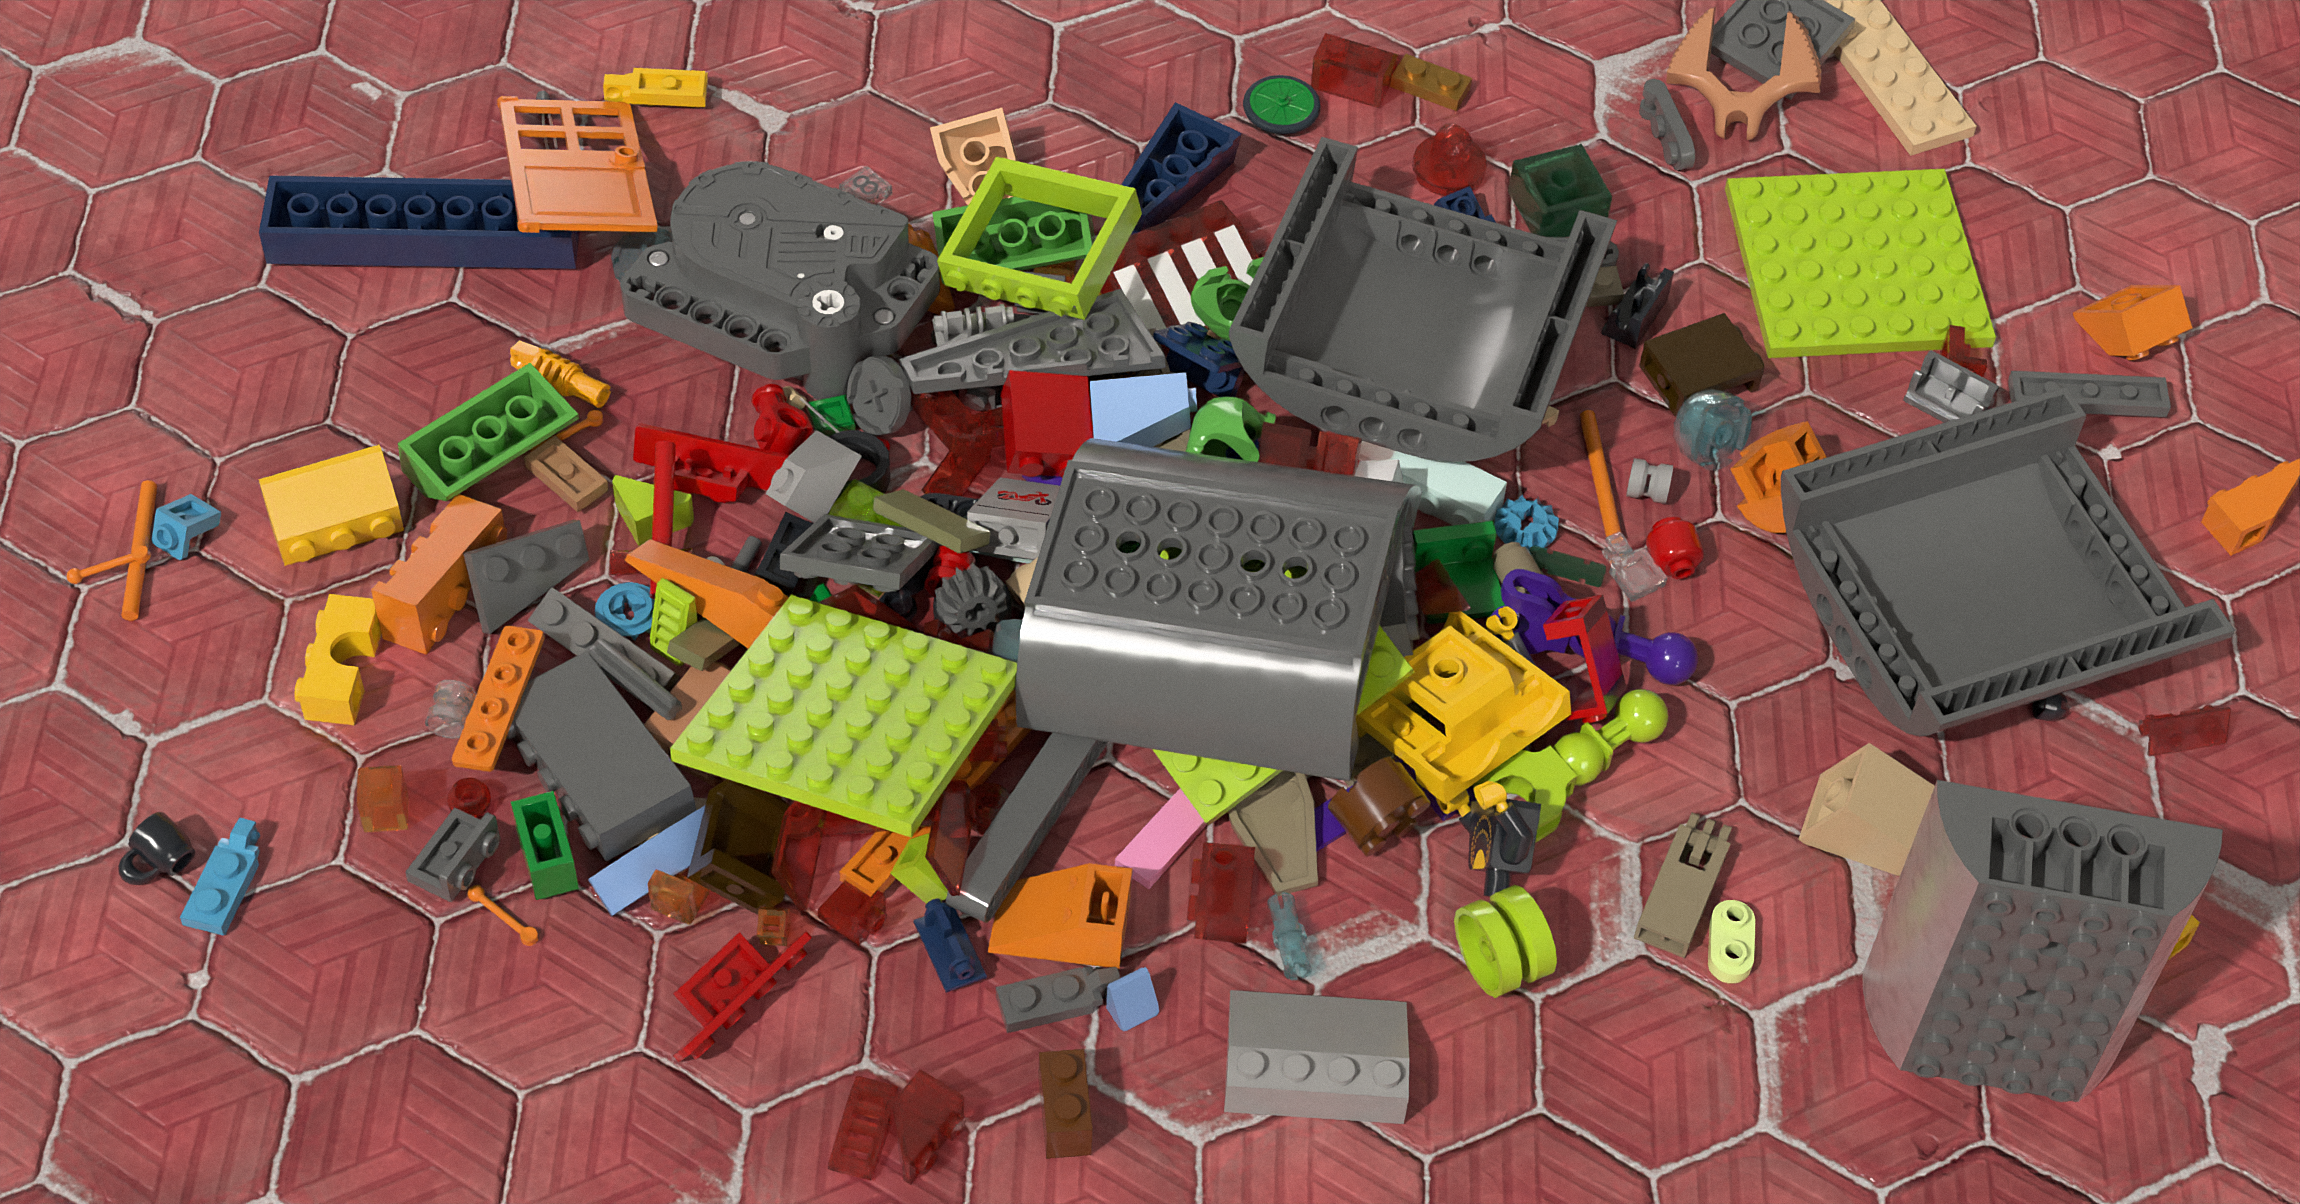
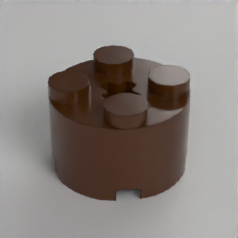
(1379, 805)

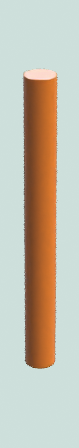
(1600, 473)
(141, 536)

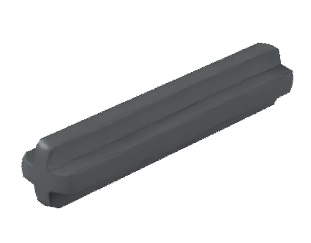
(635, 679)

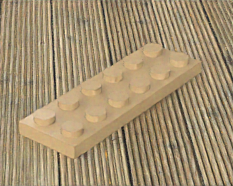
(1899, 80)

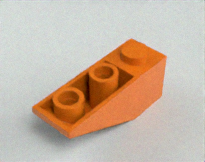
(2248, 511)

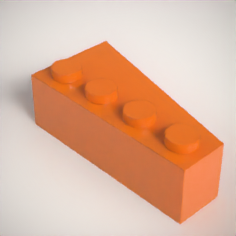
(435, 579)

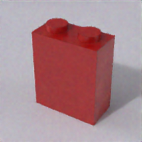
(1044, 421)

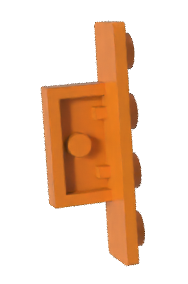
(498, 698)

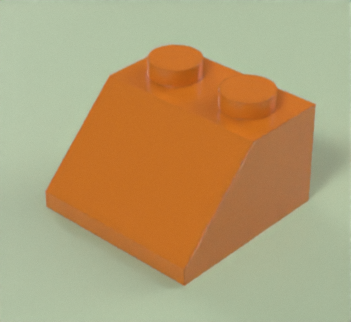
(2136, 319)

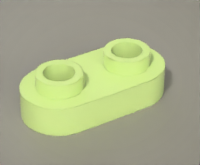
(1731, 937)

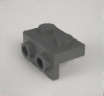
(454, 854)

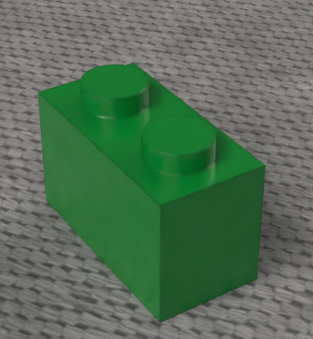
(544, 845)

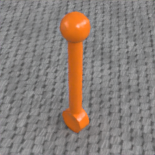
(593, 419)
(140, 554)
(527, 934)

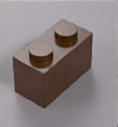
(1065, 1103)

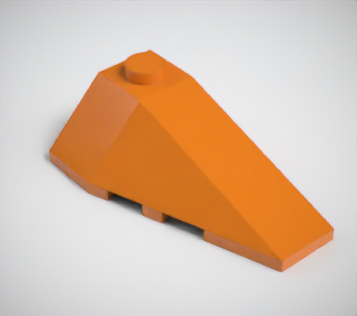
(723, 595)

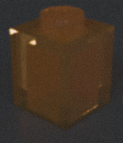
(382, 798)

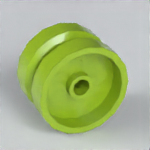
(1505, 941)

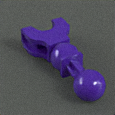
(1668, 657)

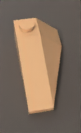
(970, 147)

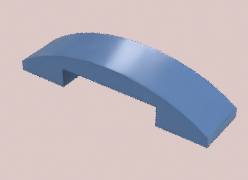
(628, 877)

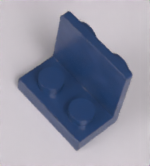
(1203, 358)

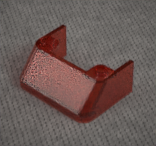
(806, 825)

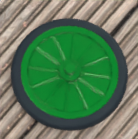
(1281, 104)

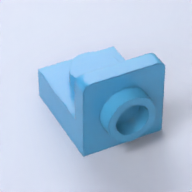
(181, 521)

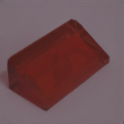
(1438, 591)

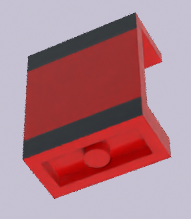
(1591, 622)

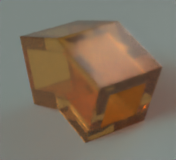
(773, 917)

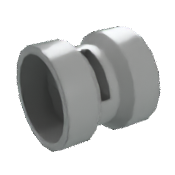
(1658, 483)

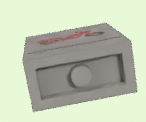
(1015, 515)

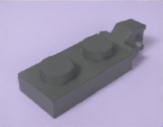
(1053, 997)

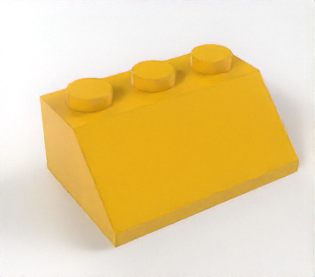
(331, 505)

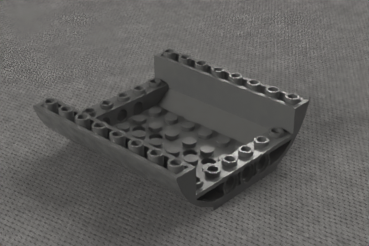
(1194, 645)

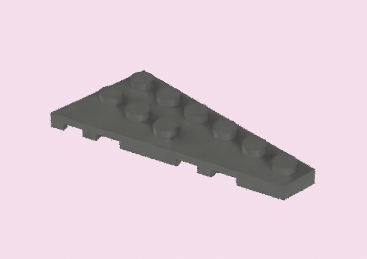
(1104, 343)

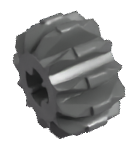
(970, 599)

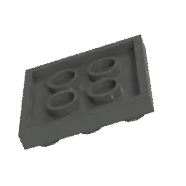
(1754, 32)
(858, 553)

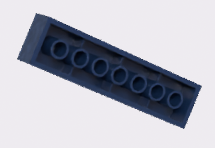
(404, 224)

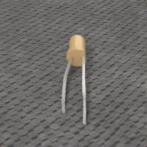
(800, 401)

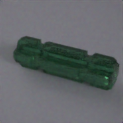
(1569, 566)

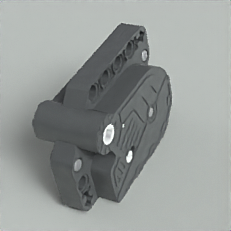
(782, 276)

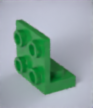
(1467, 557)

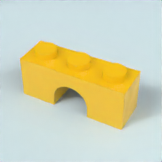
(343, 630)

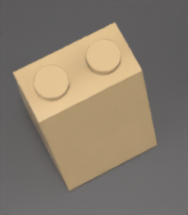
(1867, 810)

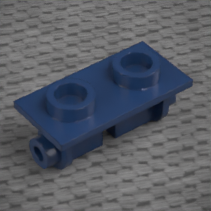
(948, 946)

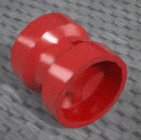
(945, 565)

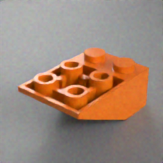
(1066, 916)

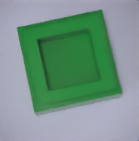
(834, 410)

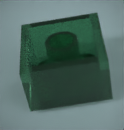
(1555, 187)

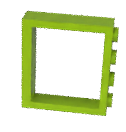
(1053, 188)

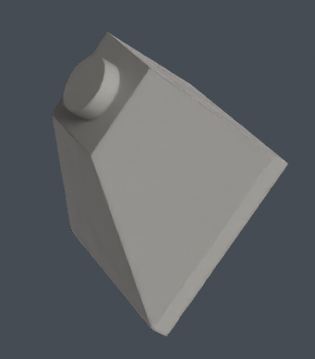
(813, 476)

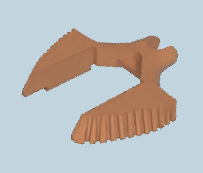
(1798, 73)

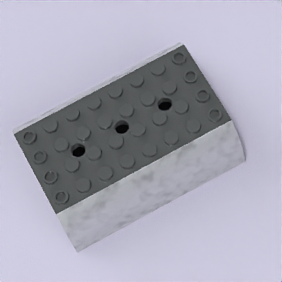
(2028, 952)

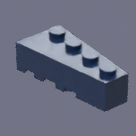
(1179, 163)

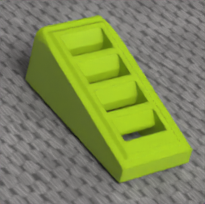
(672, 614)

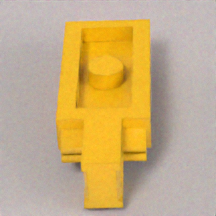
(658, 87)

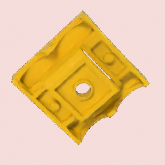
(1487, 708)

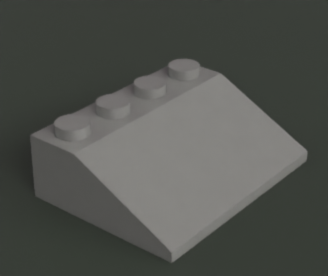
(1317, 1057)

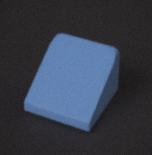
(1132, 999)

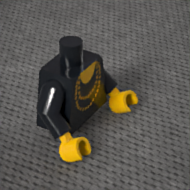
(1499, 832)

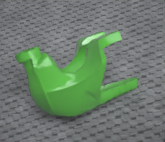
(1219, 297)
(1227, 424)

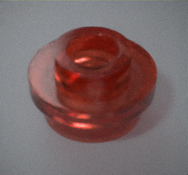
(469, 789)

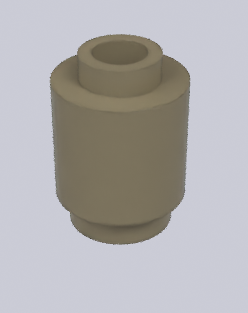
(1512, 557)

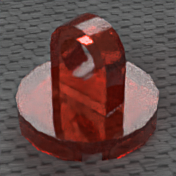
(1449, 161)

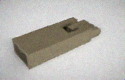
(1682, 890)

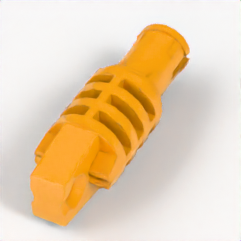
(561, 373)

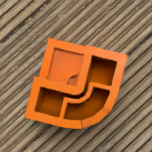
(1761, 470)

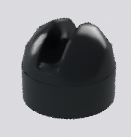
(2049, 708)

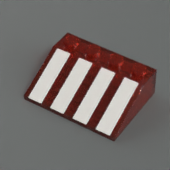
(1168, 259)

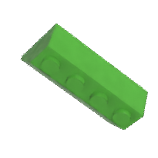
(1023, 234)
(484, 434)

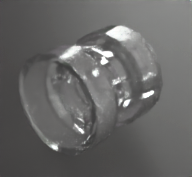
(452, 704)

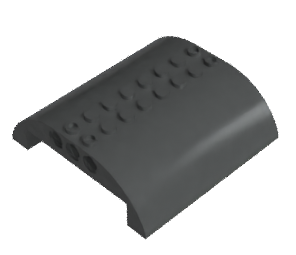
(1412, 316)
(1981, 567)

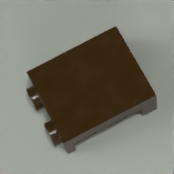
(1699, 359)
(739, 845)

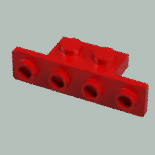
(709, 464)
(726, 983)

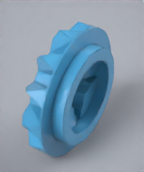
(1539, 533)
(611, 605)

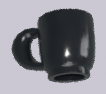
(160, 845)

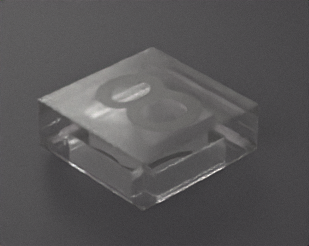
(867, 186)

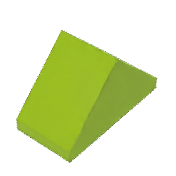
(635, 505)

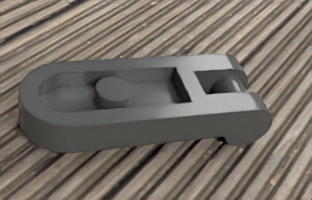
(1667, 125)

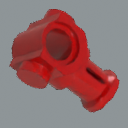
(779, 425)

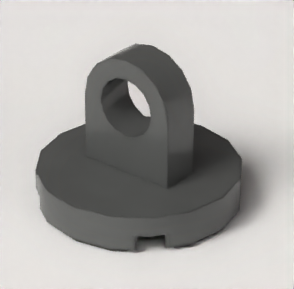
(879, 395)

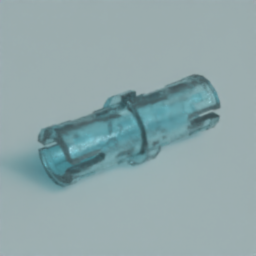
(1289, 936)

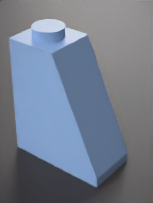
(1142, 408)

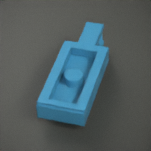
(224, 880)

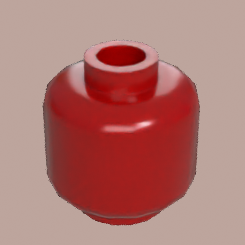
(1675, 547)

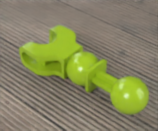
(1578, 757)

